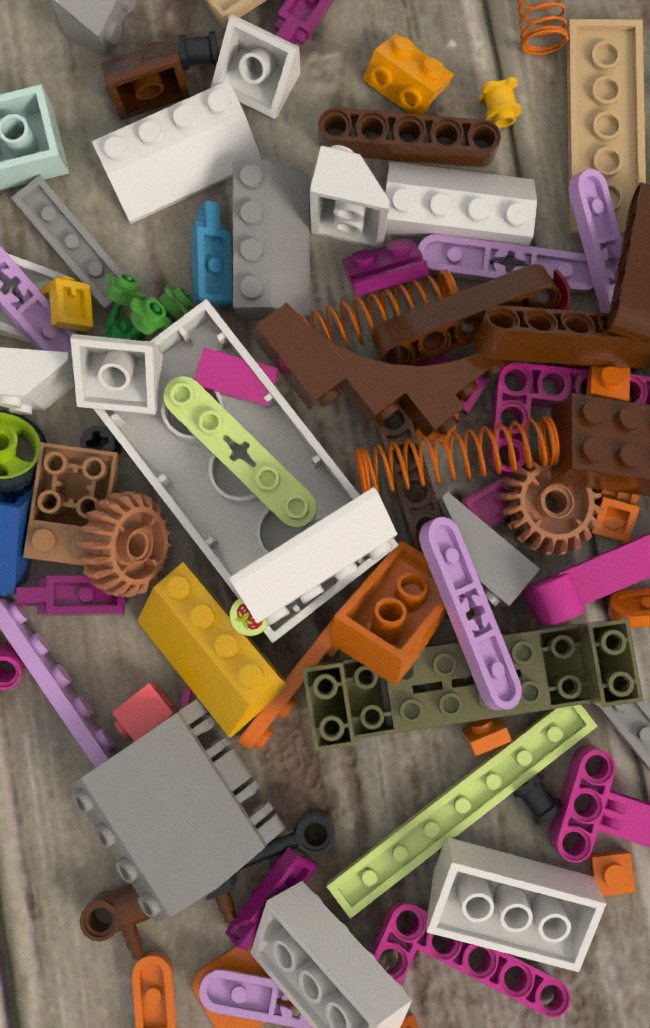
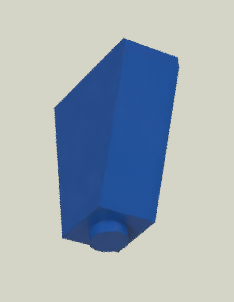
(13, 530)

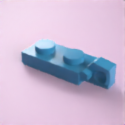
(211, 257)

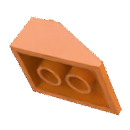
(391, 615)

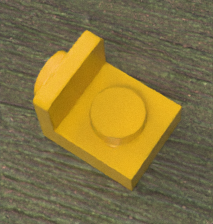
(69, 303)

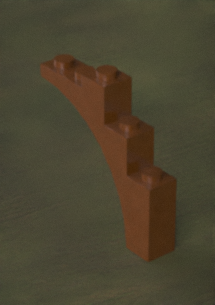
(319, 368)

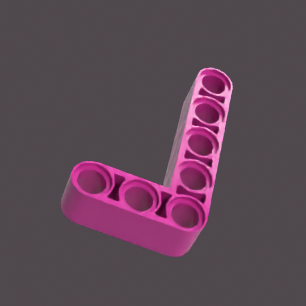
(533, 394)
(567, 591)
(456, 953)

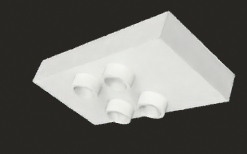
(202, 492)

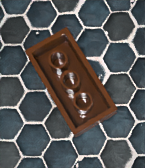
(603, 444)

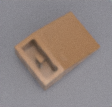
(63, 492)

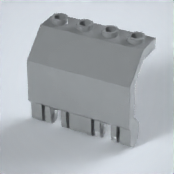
(175, 813)

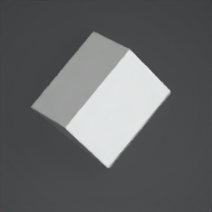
(257, 66)
(116, 373)

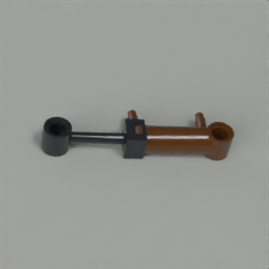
(124, 904)

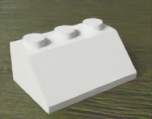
(347, 199)

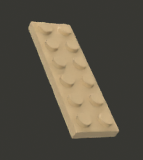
(606, 107)

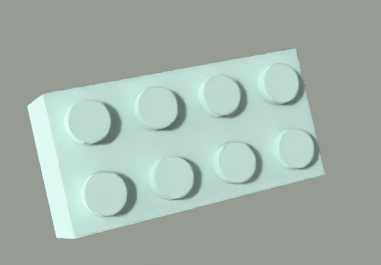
(29, 138)

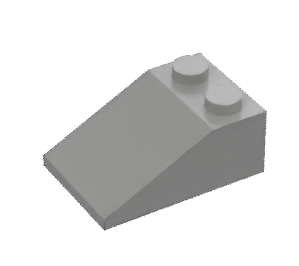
(498, 564)

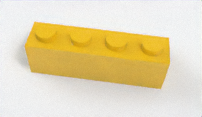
(207, 652)

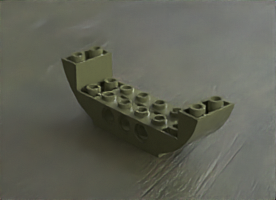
(554, 666)

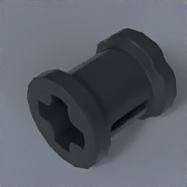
(198, 50)
(92, 437)
(538, 799)

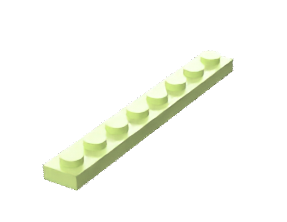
(459, 807)

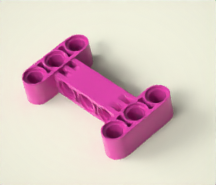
(606, 812)

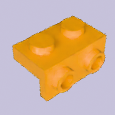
(406, 75)

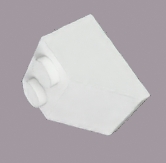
(33, 378)

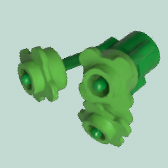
(147, 314)

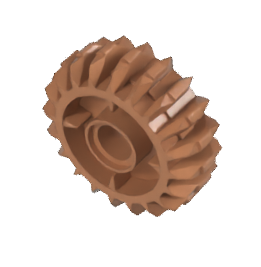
(539, 525)
(125, 544)

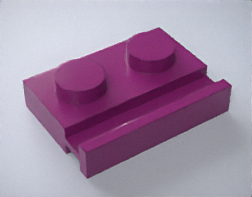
(384, 266)

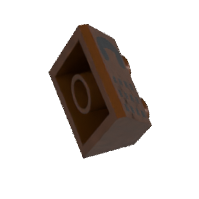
(145, 79)

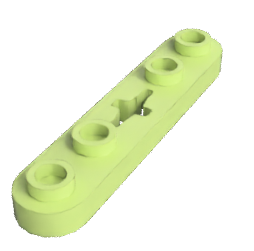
(266, 480)

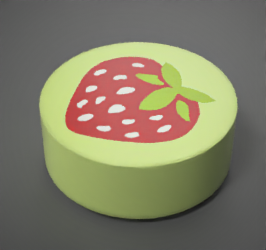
(243, 620)

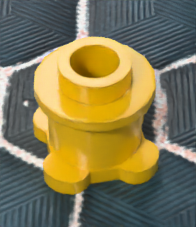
(501, 101)

